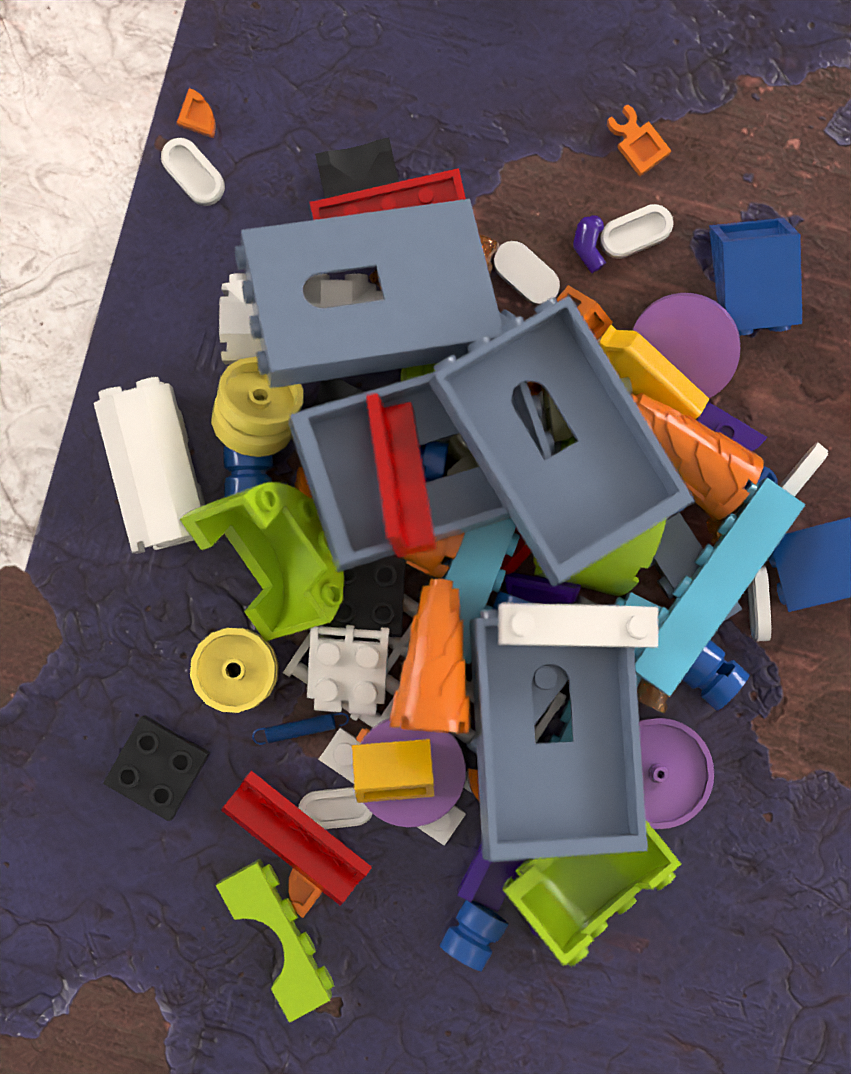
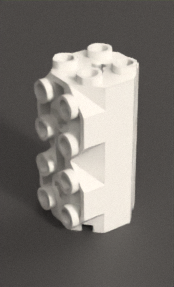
(318, 291)
(149, 462)

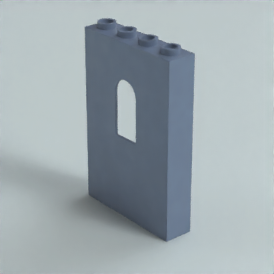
(429, 279)
(344, 480)
(589, 493)
(561, 794)

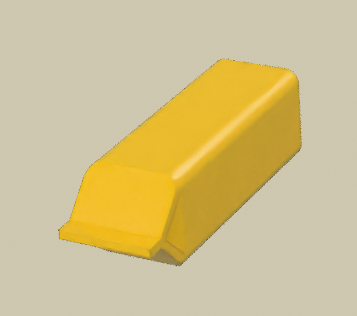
(651, 372)

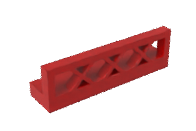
(408, 193)
(401, 477)
(296, 838)

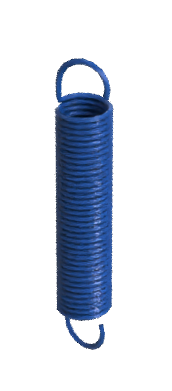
(300, 728)

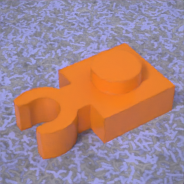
(641, 145)

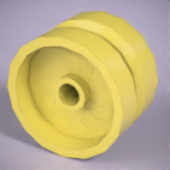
(250, 413)
(215, 682)

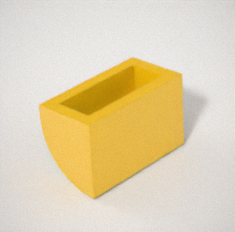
(393, 770)

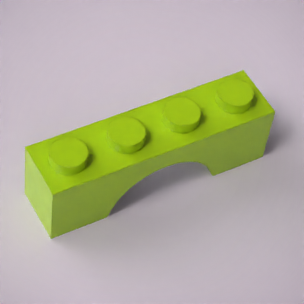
(253, 895)

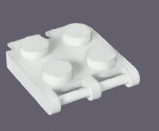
(347, 669)

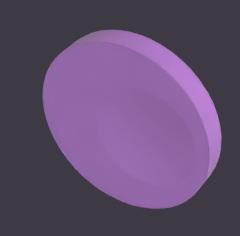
(694, 337)
(674, 771)
(448, 777)

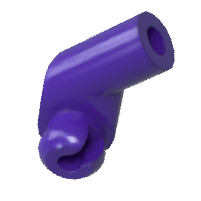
(585, 242)

